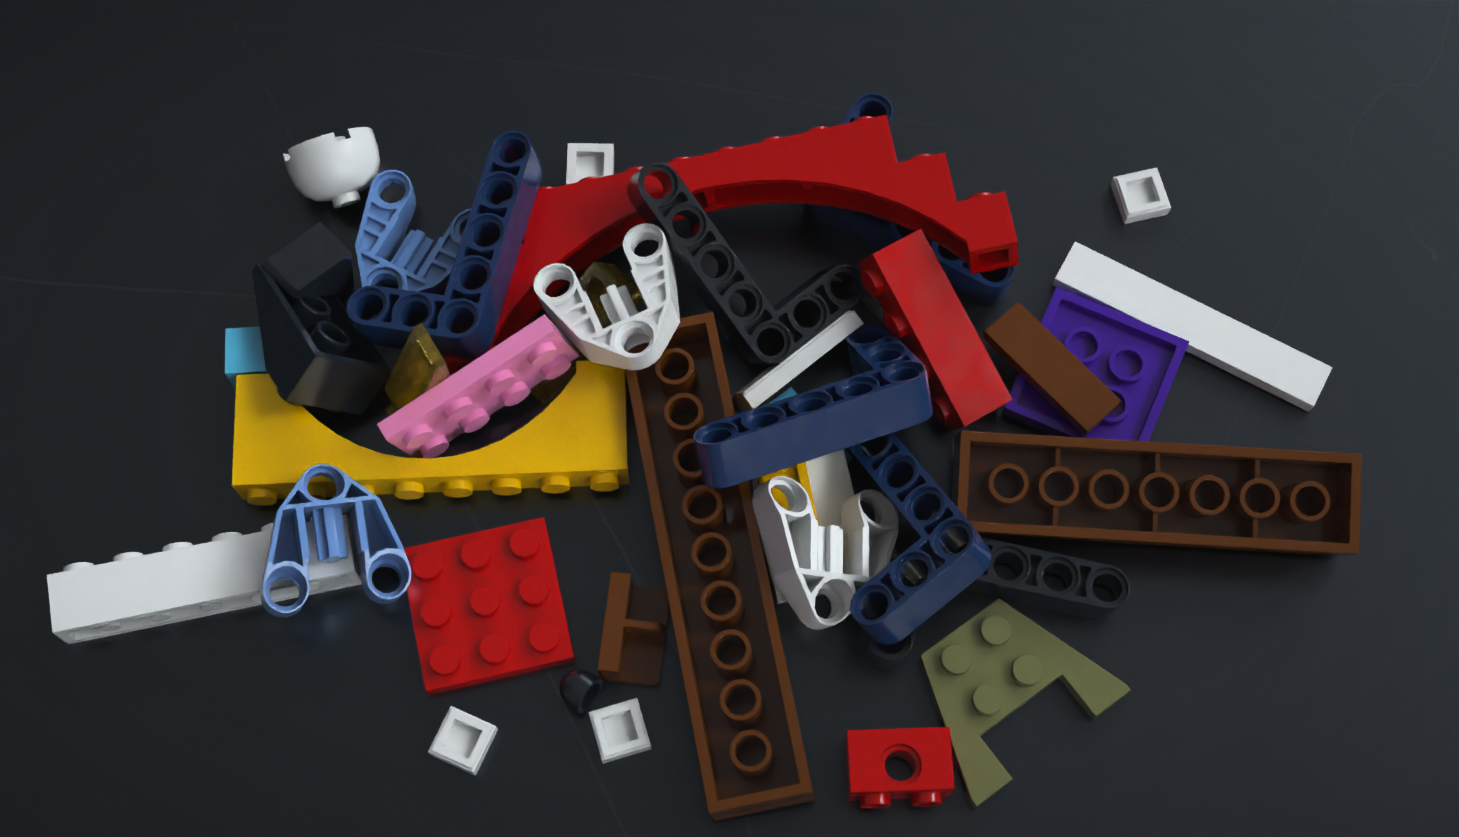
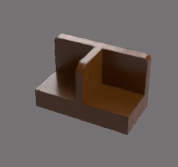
(633, 632)

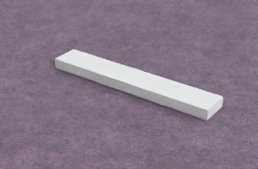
(1210, 333)

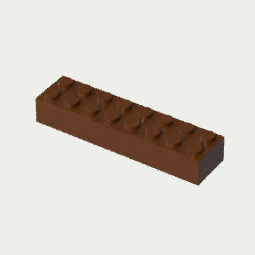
(1159, 493)

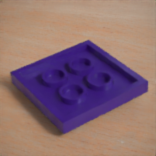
(1121, 352)

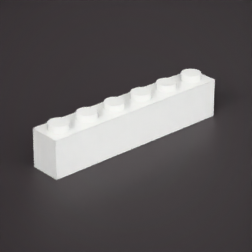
(180, 584)

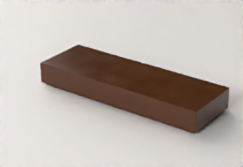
(1051, 369)

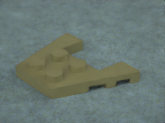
(993, 670)

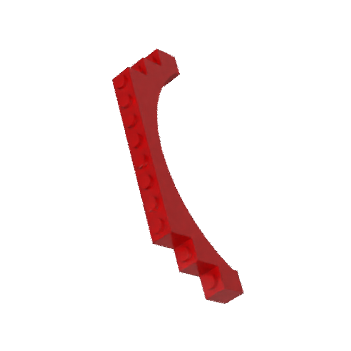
(826, 166)

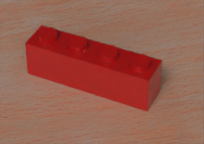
(936, 329)

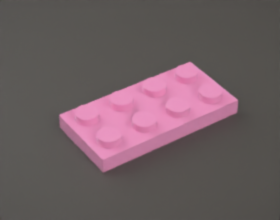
(480, 389)

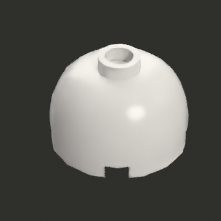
(334, 166)

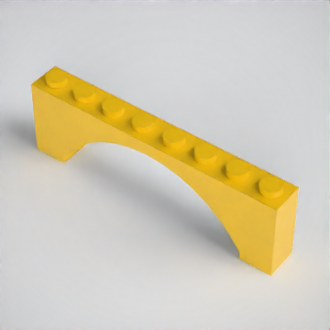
(568, 445)

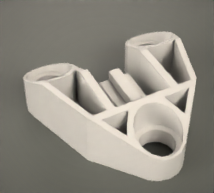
(610, 346)
(820, 558)

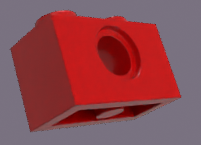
(926, 751)

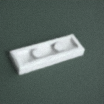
(784, 371)

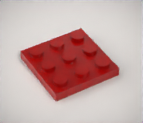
(487, 606)

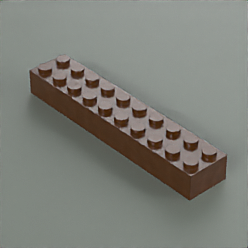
(717, 586)

